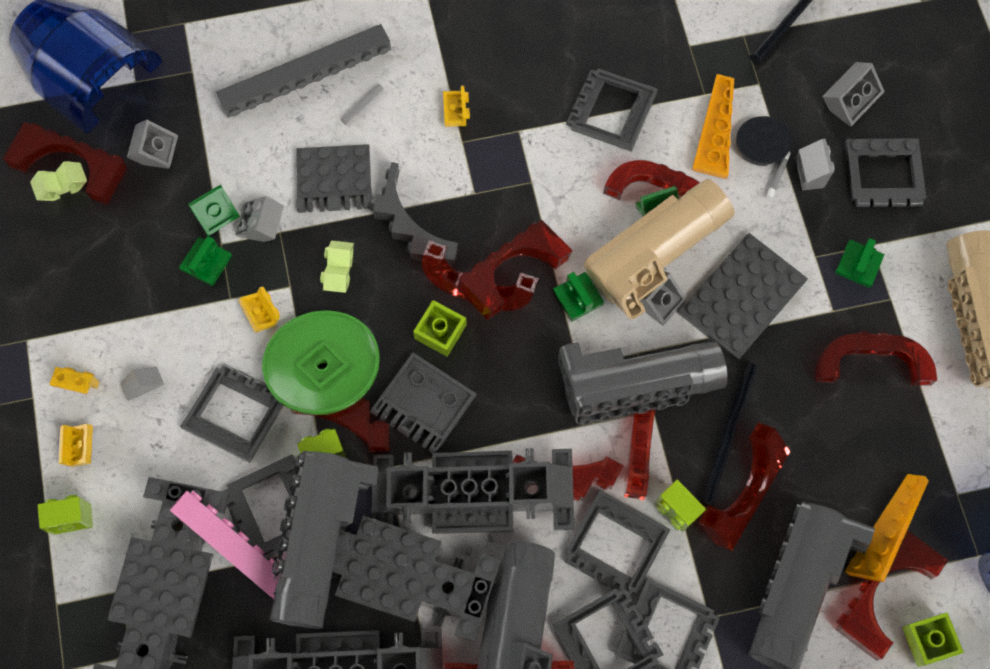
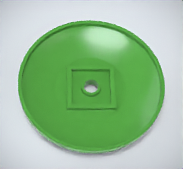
(314, 339)

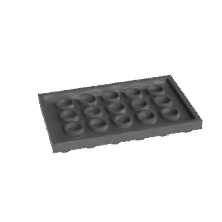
(743, 296)

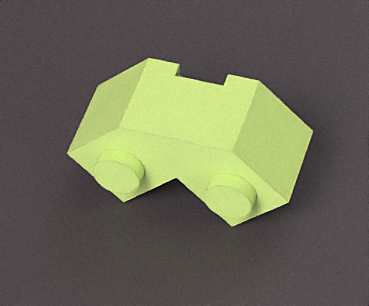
(50, 185)
(339, 261)

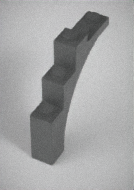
(401, 225)

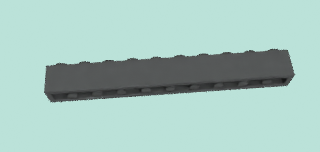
(304, 71)

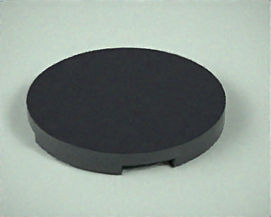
(763, 140)

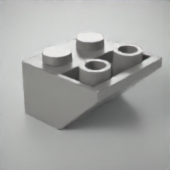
(814, 165)
(260, 219)

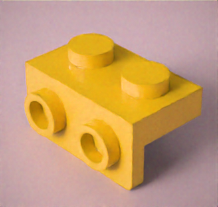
(454, 107)
(260, 310)
(73, 381)
(75, 445)

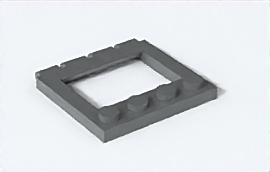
(634, 121)
(880, 196)
(221, 437)
(241, 509)
(631, 520)
(698, 638)
(577, 647)

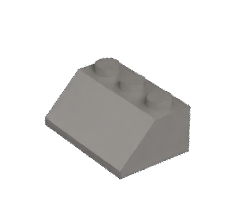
(854, 92)

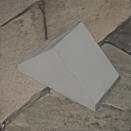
(141, 381)

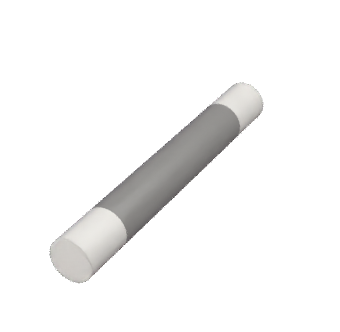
(777, 176)

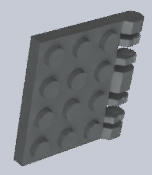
(333, 175)
(425, 399)

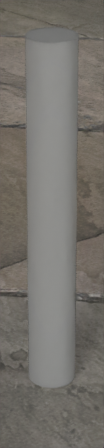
(357, 108)

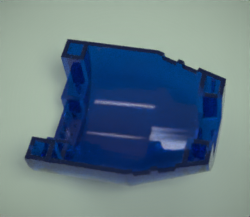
(72, 53)

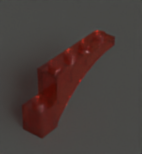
(358, 420)
(639, 456)
(603, 472)

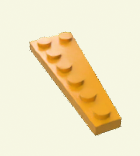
(714, 143)
(889, 531)

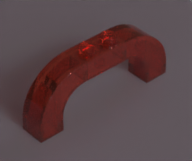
(648, 172)
(446, 279)
(911, 352)

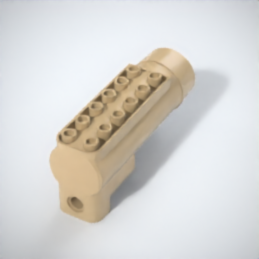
(635, 259)
(971, 300)

